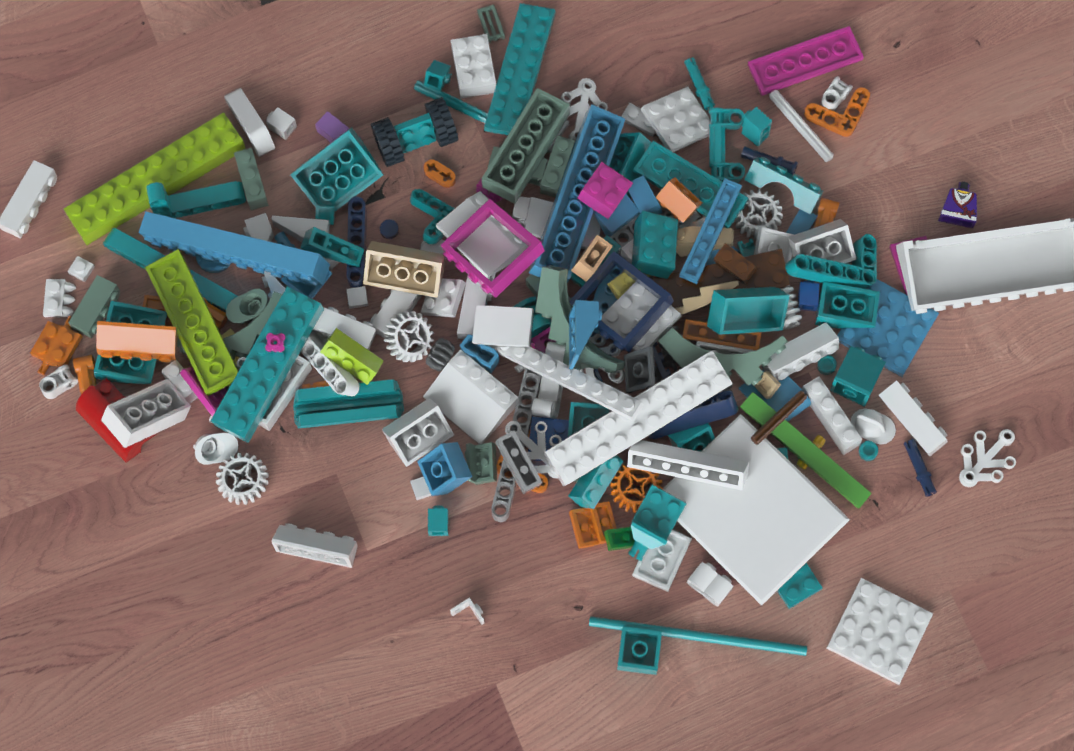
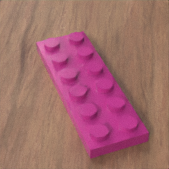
(805, 60)

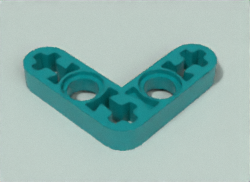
(418, 199)

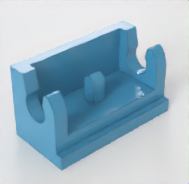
(644, 197)

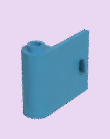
(784, 393)

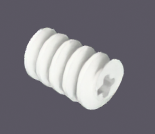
(791, 318)

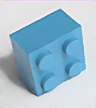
(444, 468)

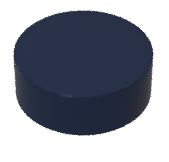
(389, 229)

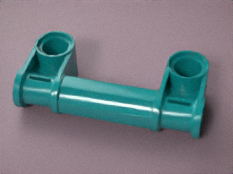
(720, 121)

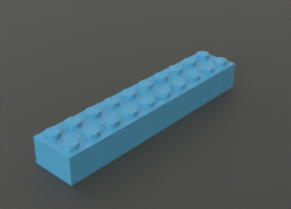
(569, 215)
(234, 248)

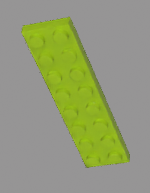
(193, 322)

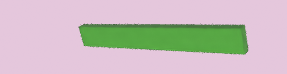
(807, 452)

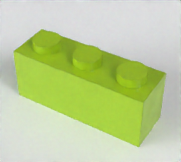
(351, 356)

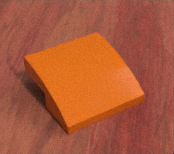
(591, 524)

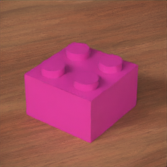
(604, 190)

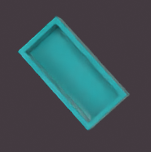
(748, 310)

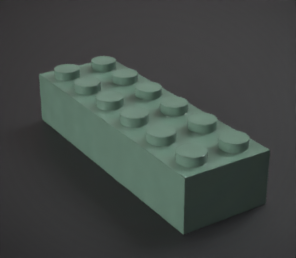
(526, 145)

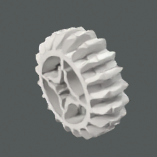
(768, 205)
(417, 325)
(235, 493)

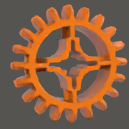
(629, 491)

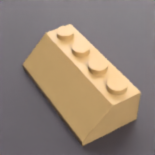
(404, 269)

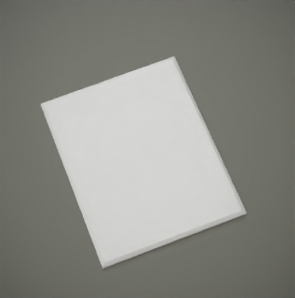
(768, 525)

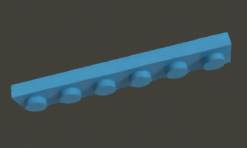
(710, 231)

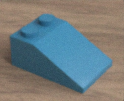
(582, 322)

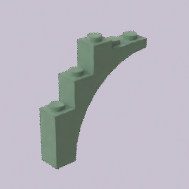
(554, 304)
(243, 341)
(744, 364)

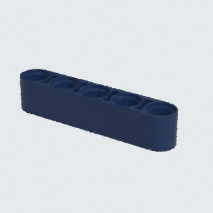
(355, 234)
(713, 409)

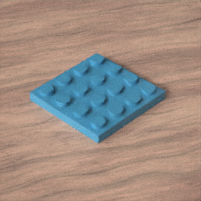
(896, 331)

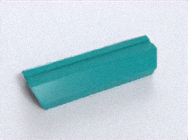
(325, 407)

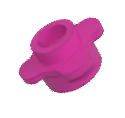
(279, 347)

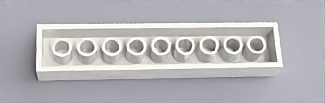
(616, 433)

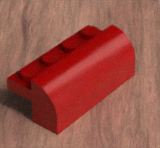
(92, 406)

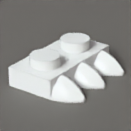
(56, 298)

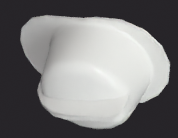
(873, 426)
(215, 448)

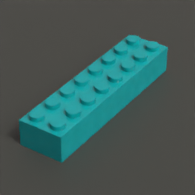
(264, 370)

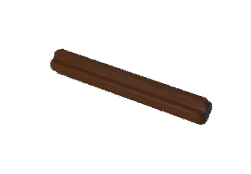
(779, 417)

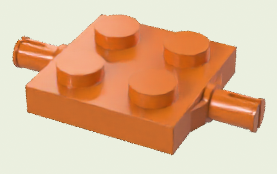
(55, 345)

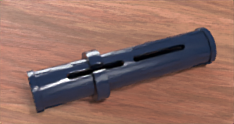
(923, 475)

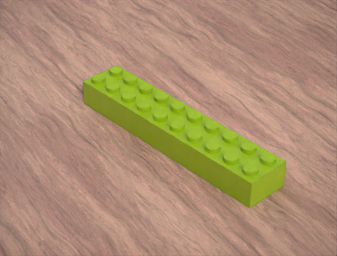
(172, 166)

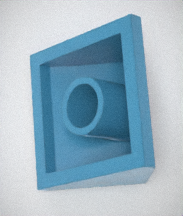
(623, 214)

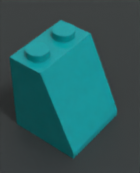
(857, 375)

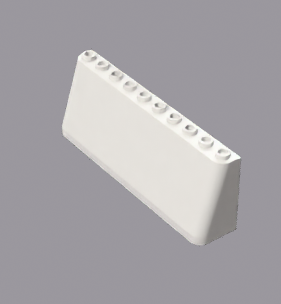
(988, 265)

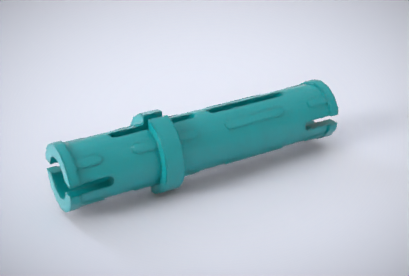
(702, 90)

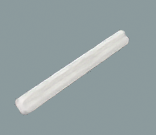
(801, 125)

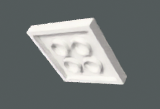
(678, 119)
(631, 309)

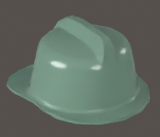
(247, 306)

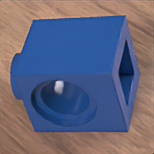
(808, 295)

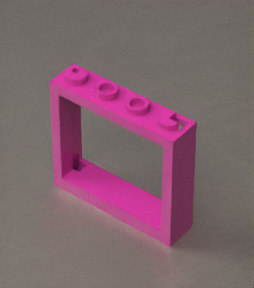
(510, 273)

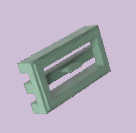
(495, 37)

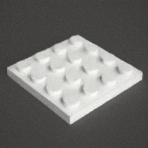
(880, 631)

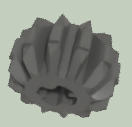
(440, 354)

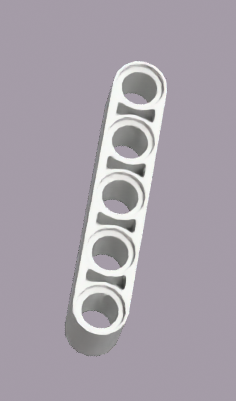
(338, 378)

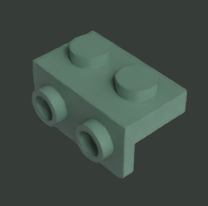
(481, 462)

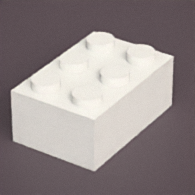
(473, 66)
(826, 241)

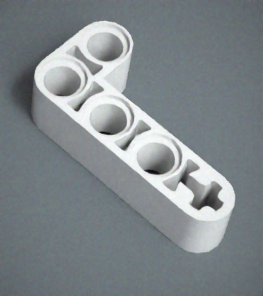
(250, 122)
(550, 392)

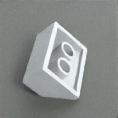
(418, 431)

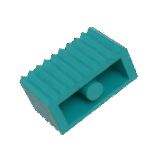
(756, 126)

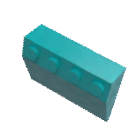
(338, 171)
(134, 369)

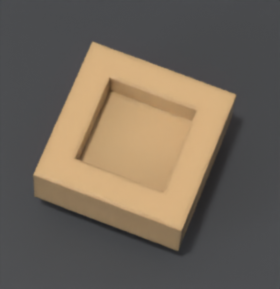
(767, 385)

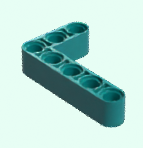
(194, 201)
(859, 274)

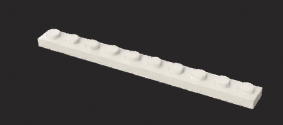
(572, 379)

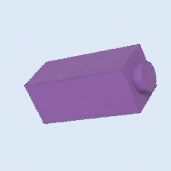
(330, 127)

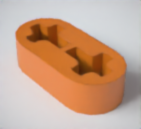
(442, 170)

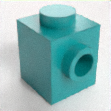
(437, 75)

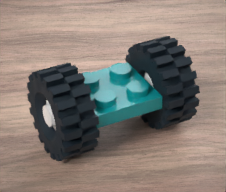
(415, 133)

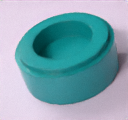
(827, 365)
(868, 451)

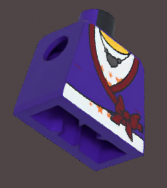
(960, 207)

